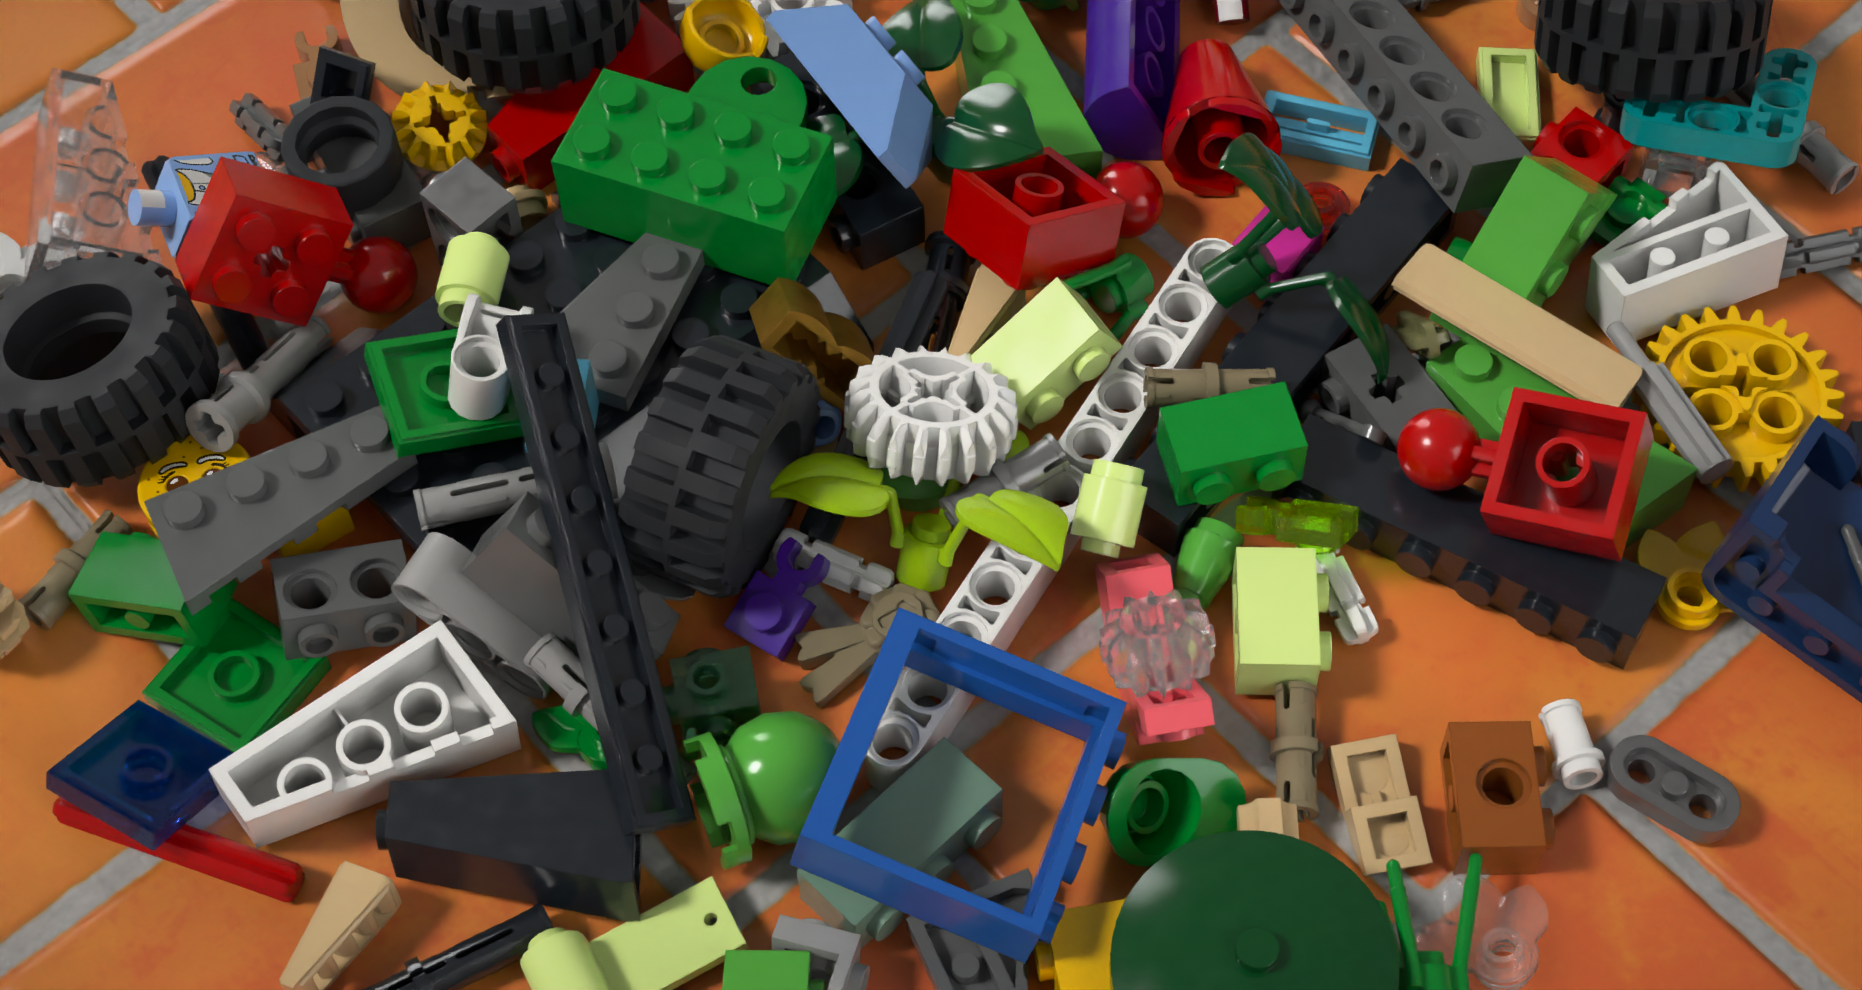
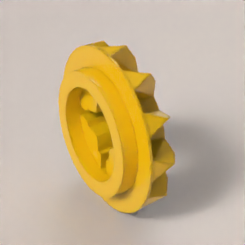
(425, 145)

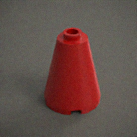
(1206, 111)

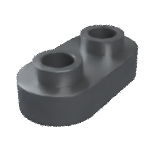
(1672, 788)

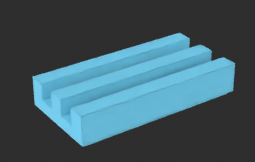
(1316, 138)

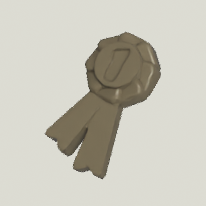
(852, 648)

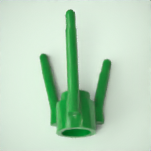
(1117, 288)
(1426, 968)

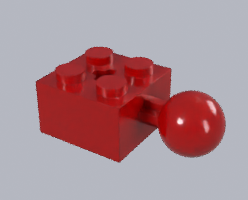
(1049, 216)
(274, 242)
(1538, 442)

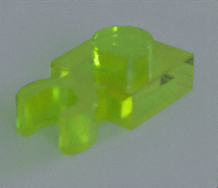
(1301, 522)

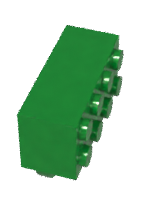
(702, 167)

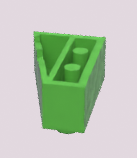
(1536, 229)

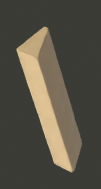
(1517, 327)

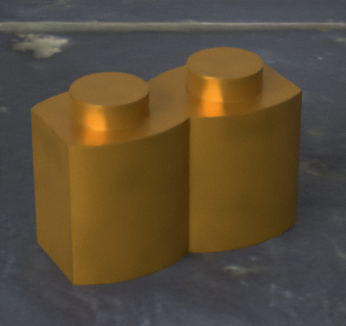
(796, 327)

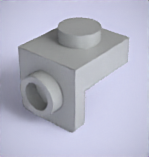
(832, 951)

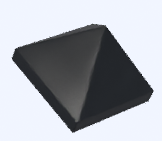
(341, 75)

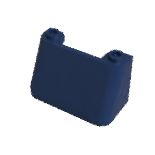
(1788, 560)

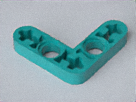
(1740, 129)

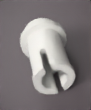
(1575, 757)

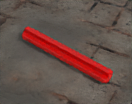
(202, 853)

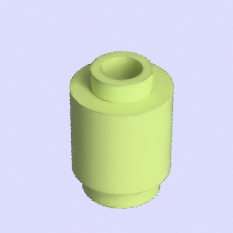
(471, 265)
(1109, 507)

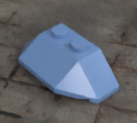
(864, 82)

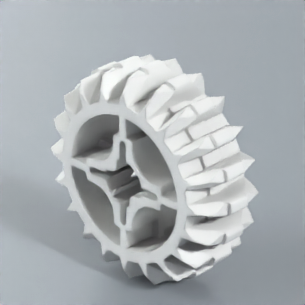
(930, 415)

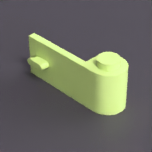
(655, 953)

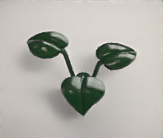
(989, 123)
(1250, 263)

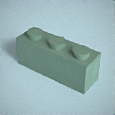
(920, 821)

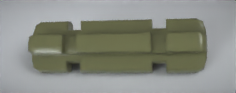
(1420, 334)

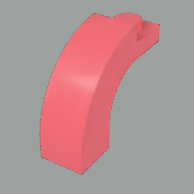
(1152, 716)

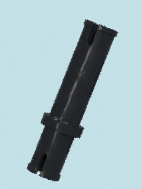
(472, 958)

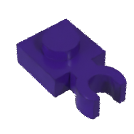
(774, 608)

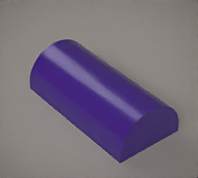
(1130, 73)

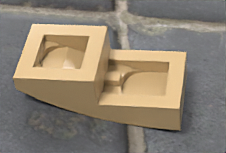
(1377, 804)

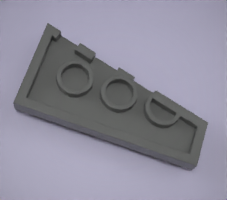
(249, 510)

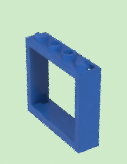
(1005, 682)

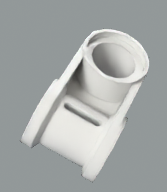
(477, 367)

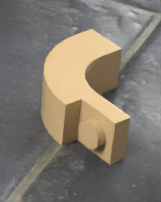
(386, 35)

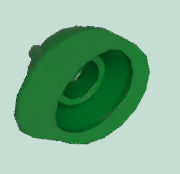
(1166, 804)

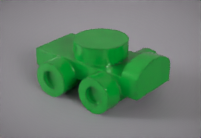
(1632, 203)

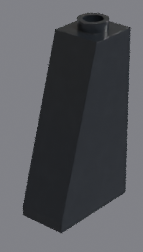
(517, 839)

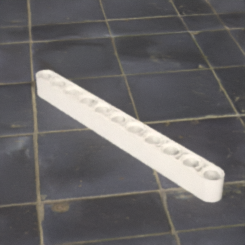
(1019, 578)

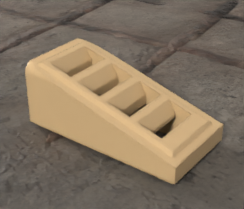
(986, 310)
(344, 923)

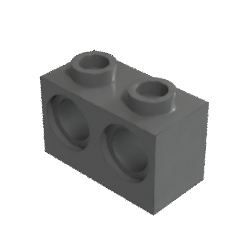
(341, 599)

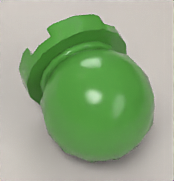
(759, 781)

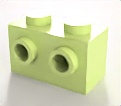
(1049, 351)
(1278, 618)

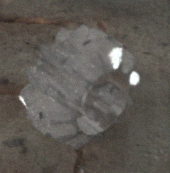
(1157, 643)

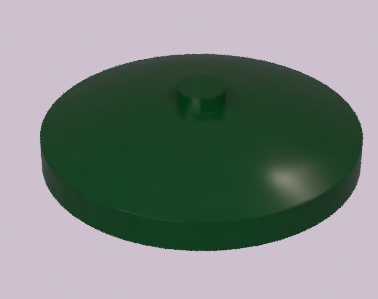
(1252, 918)

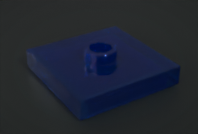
(140, 774)

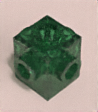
(712, 692)

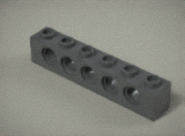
(1415, 96)

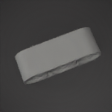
(483, 628)

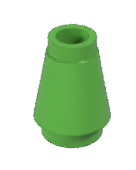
(1205, 559)

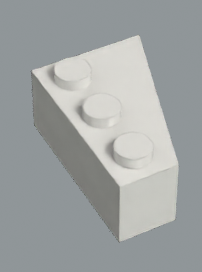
(1694, 254)

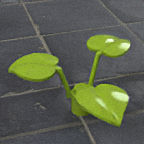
(927, 544)

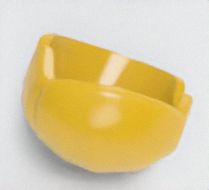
(721, 32)

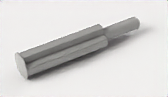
(1674, 410)

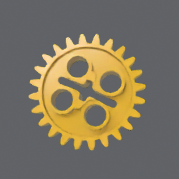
(1738, 392)

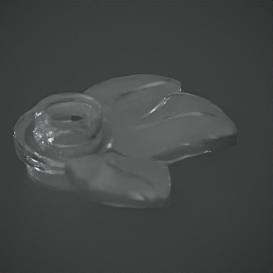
(1500, 924)

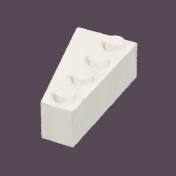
(399, 719)

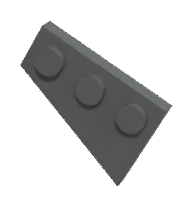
(630, 312)

